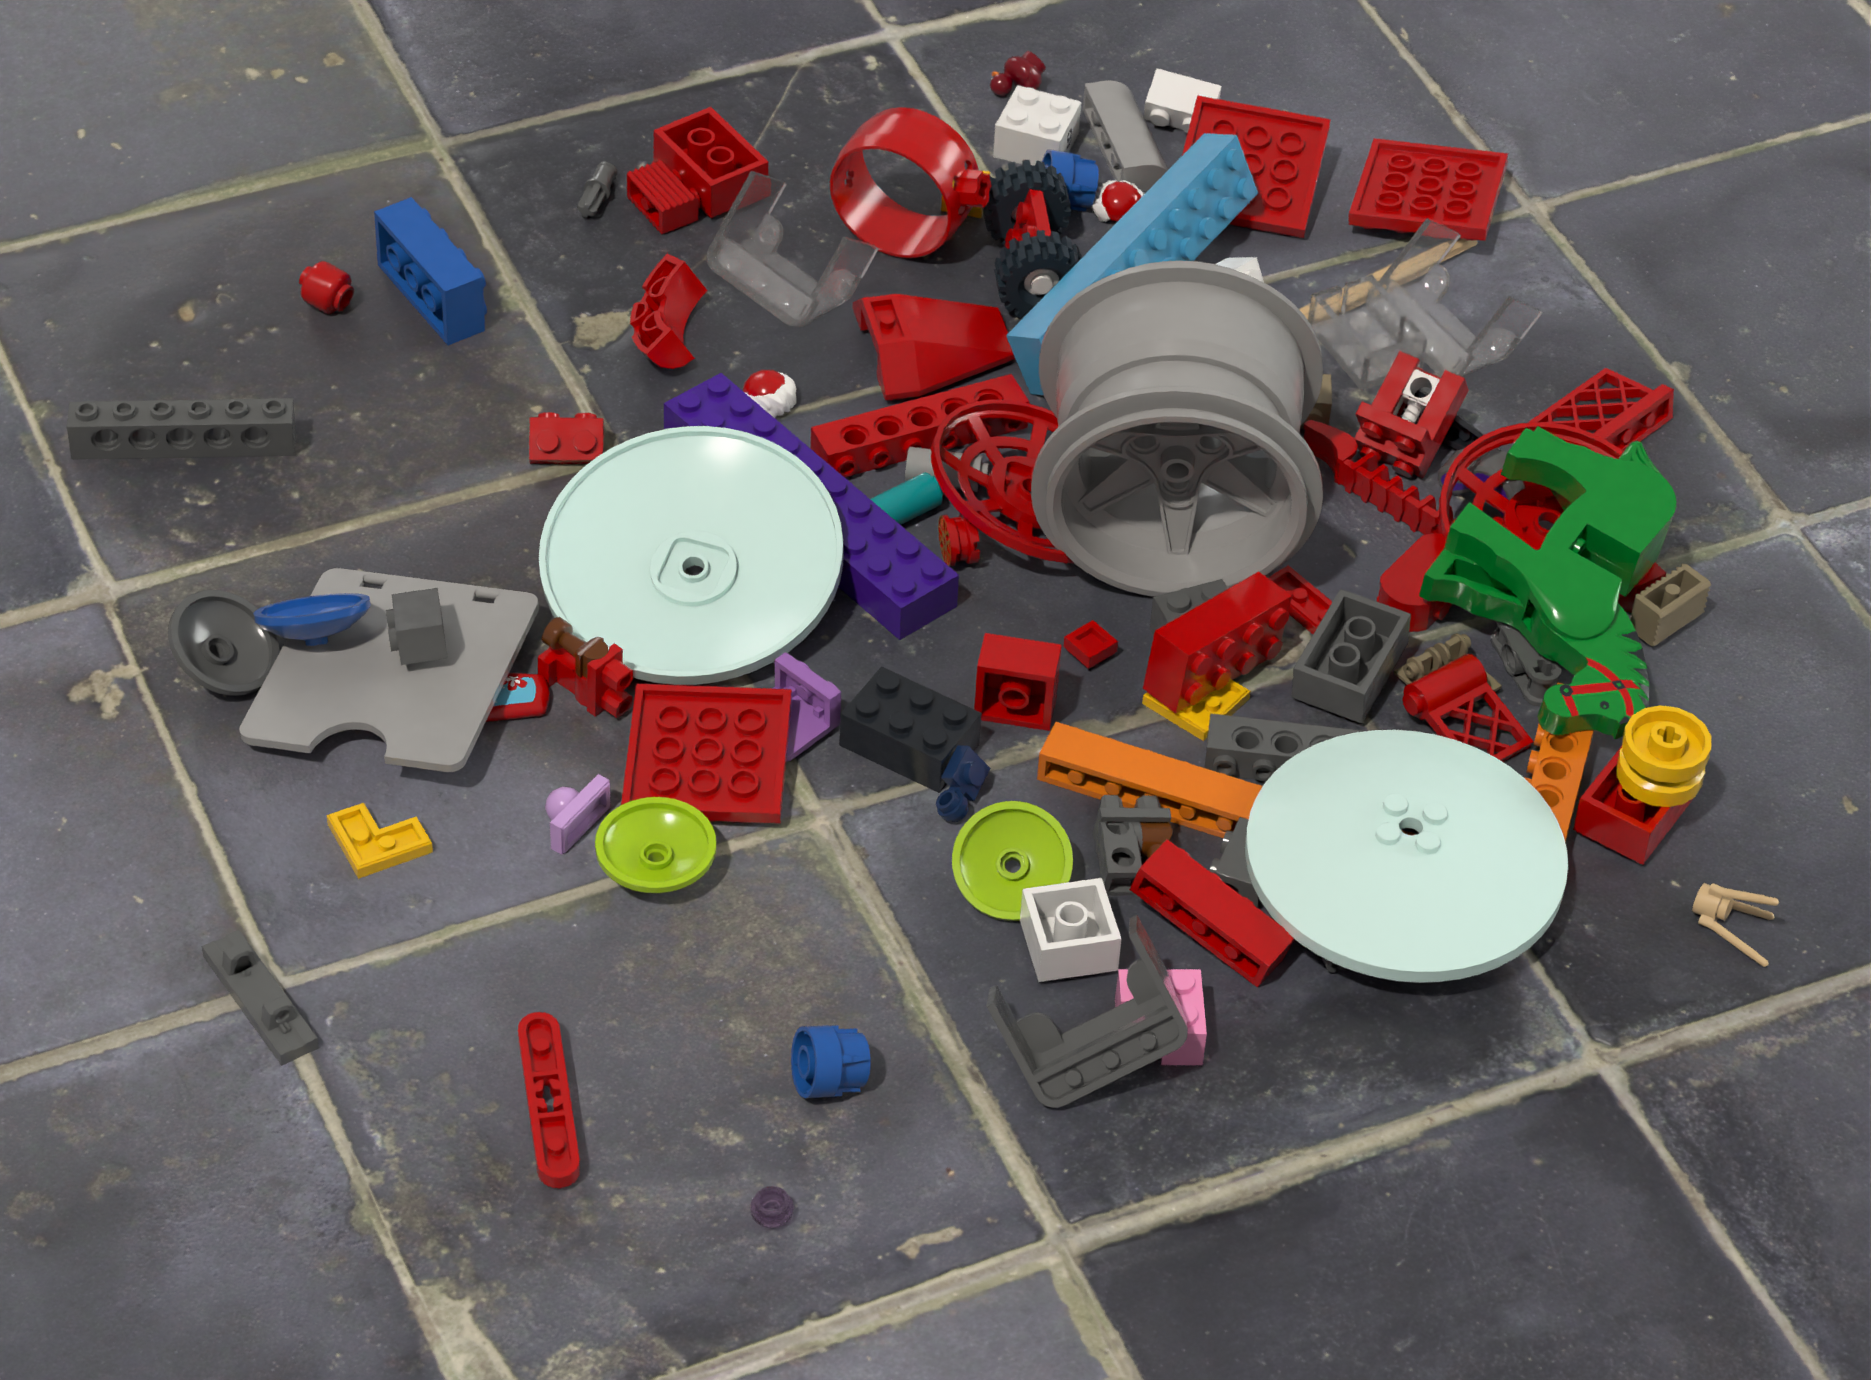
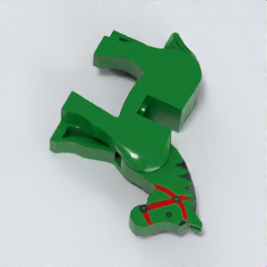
(1570, 586)

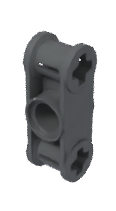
(1526, 666)

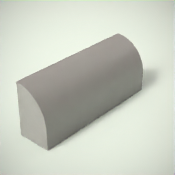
(1123, 134)

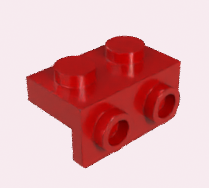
(565, 439)

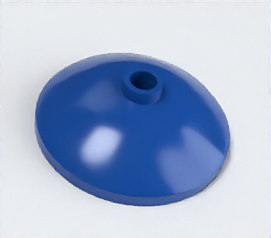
(313, 616)

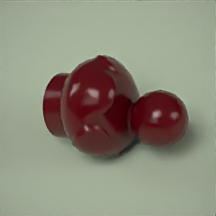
(1021, 71)

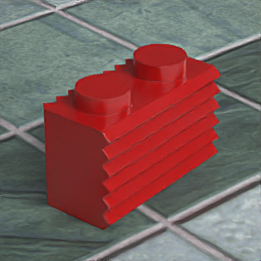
(662, 196)

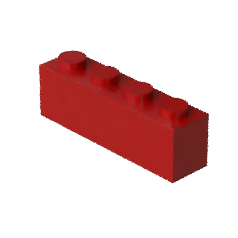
(1212, 913)

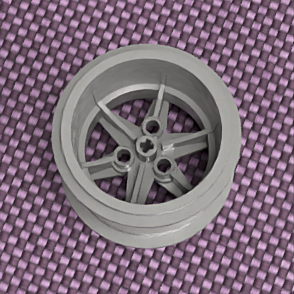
(1178, 428)

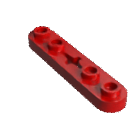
(553, 1131)

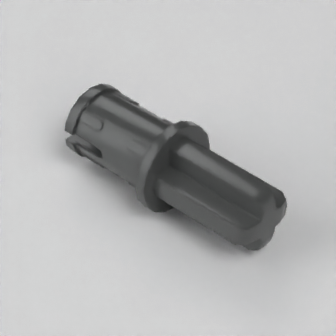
(597, 189)

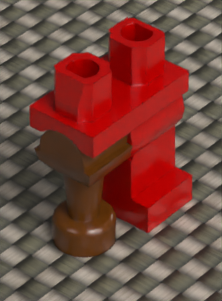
(586, 669)

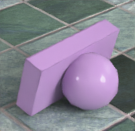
(575, 812)

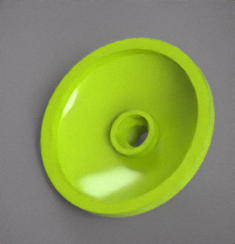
(1005, 834)
(655, 845)

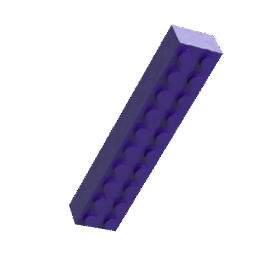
(882, 562)

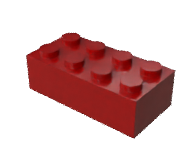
(1217, 642)

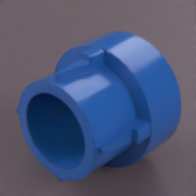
(1079, 175)
(829, 1061)

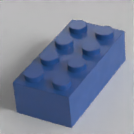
(430, 271)

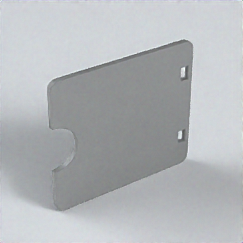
(420, 710)

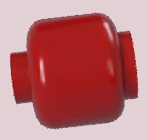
(326, 287)

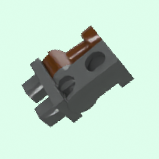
(1124, 836)

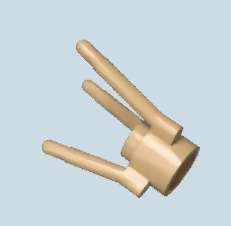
(1716, 903)

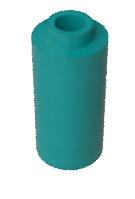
(910, 498)

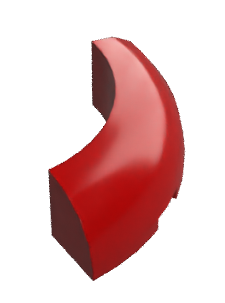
(663, 312)

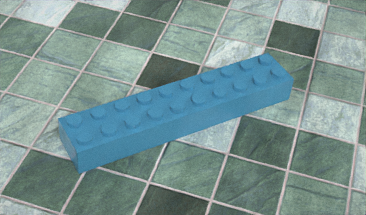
(1166, 224)

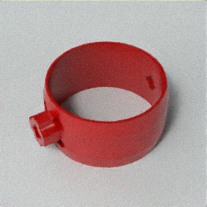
(934, 149)

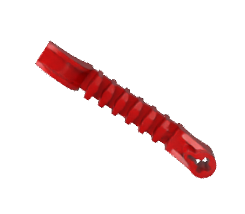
(1373, 483)

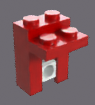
(1400, 440)

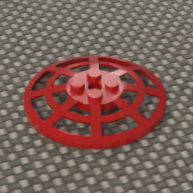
(1008, 479)
(1527, 506)

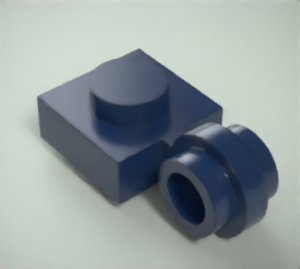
(965, 777)

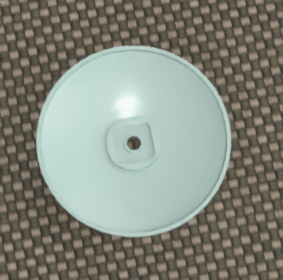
(683, 500)
(1396, 904)

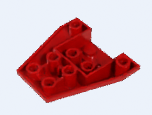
(930, 341)

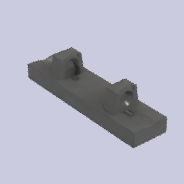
(260, 997)

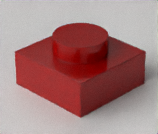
(1090, 644)

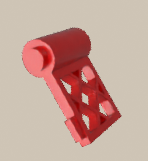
(1459, 686)

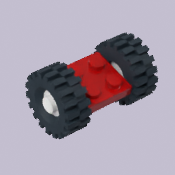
(1026, 214)

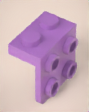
(814, 703)

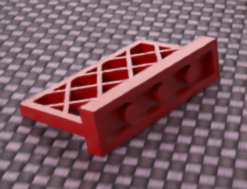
(1634, 420)

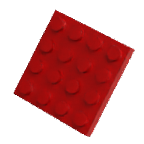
(1282, 155)
(1422, 181)
(710, 749)

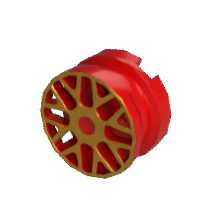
(958, 540)

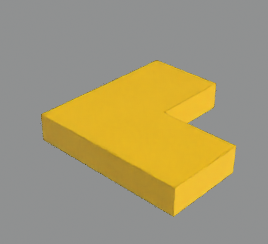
(1196, 718)
(373, 848)

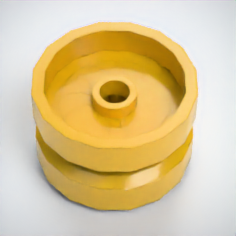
(1663, 756)

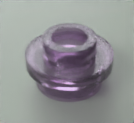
(771, 1198)

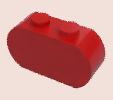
(1403, 582)

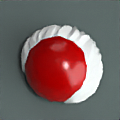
(1115, 199)
(771, 391)

